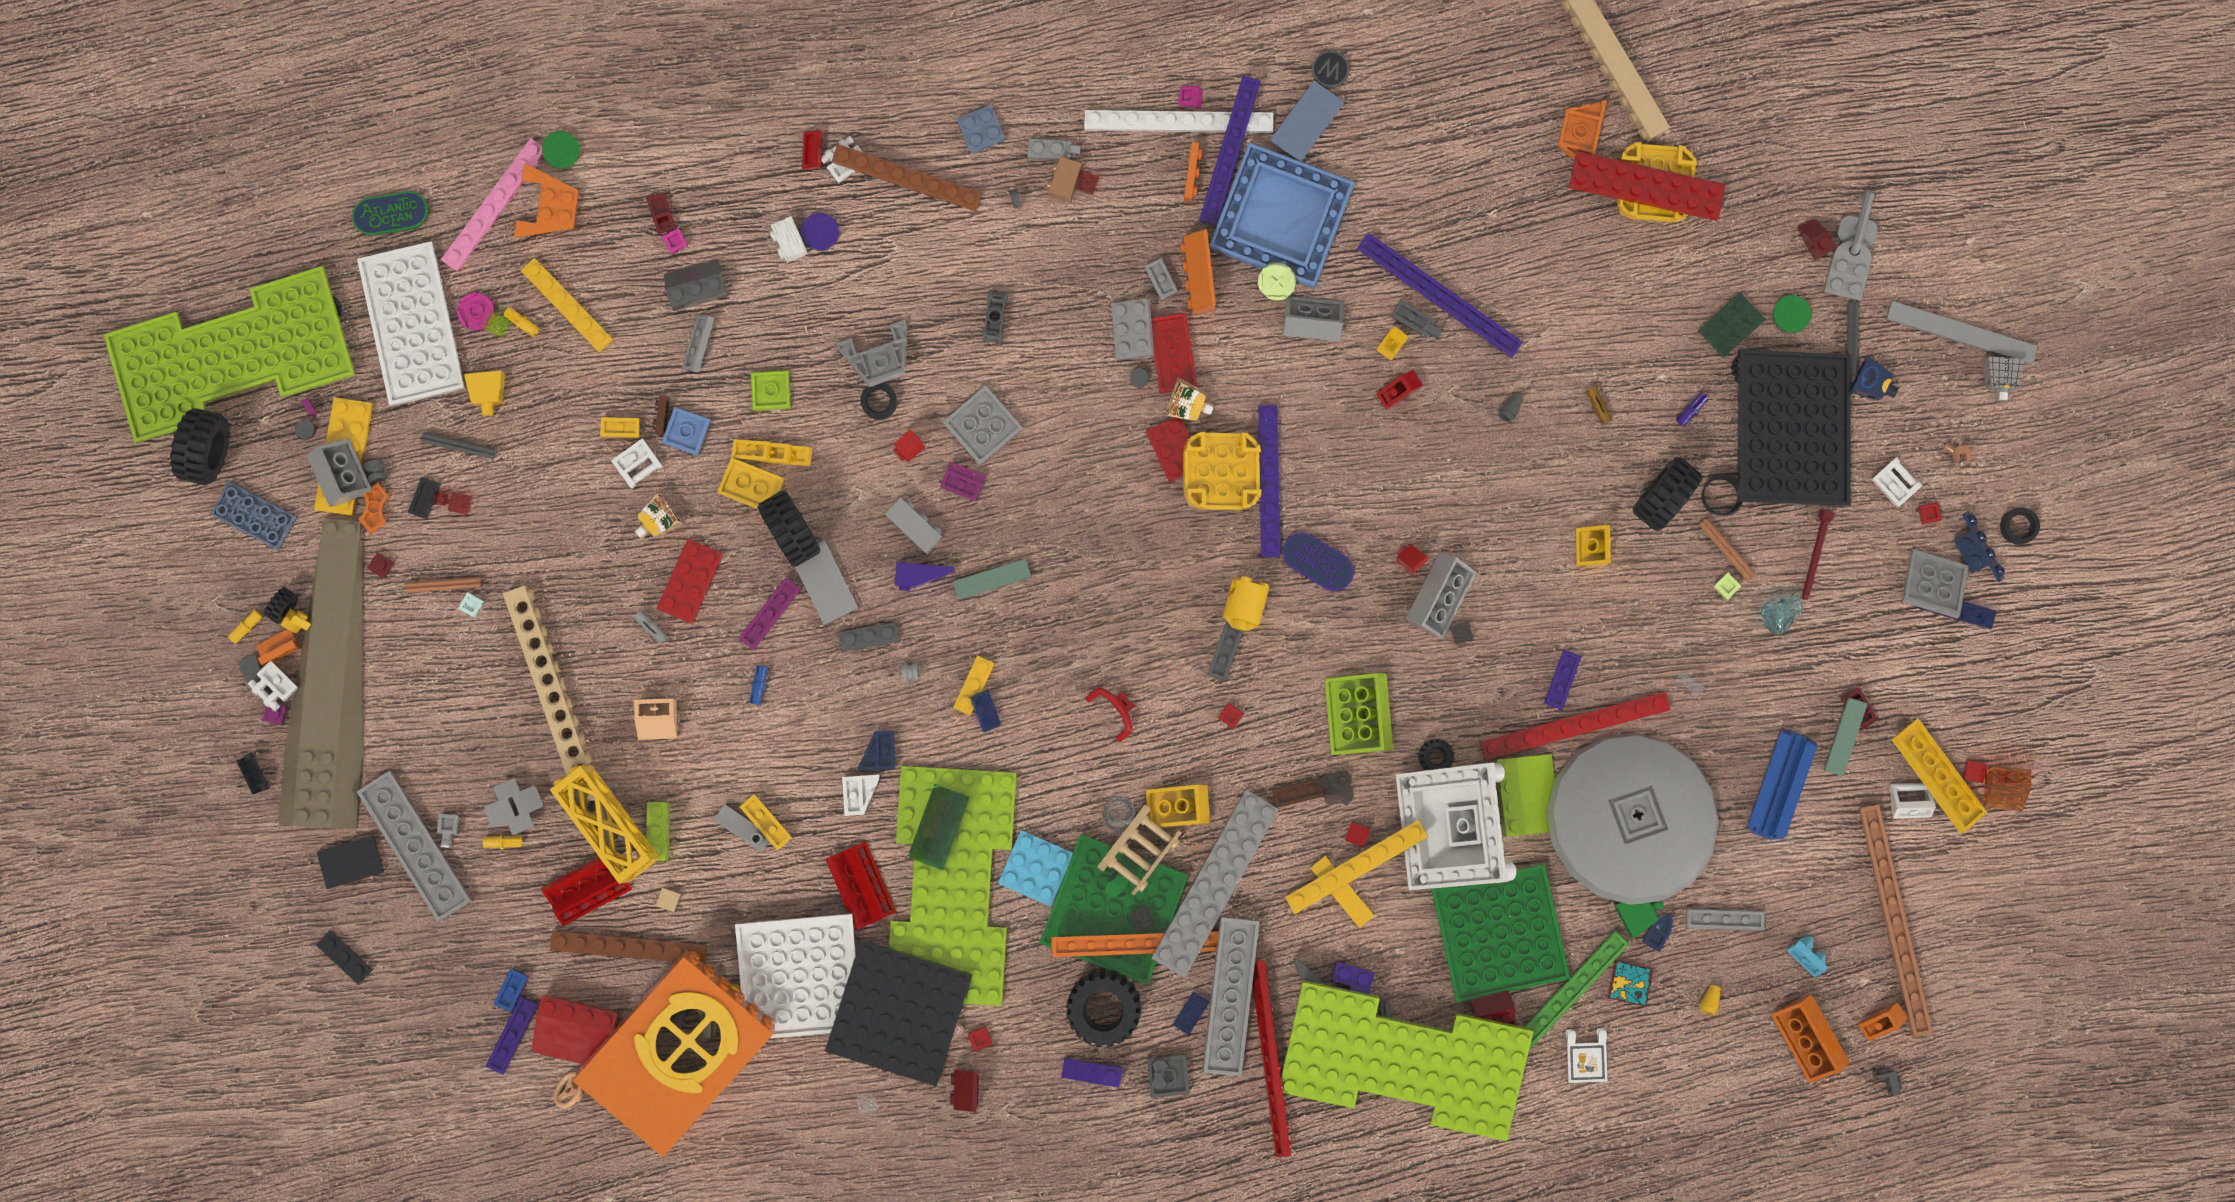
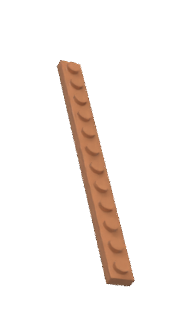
(1895, 920)

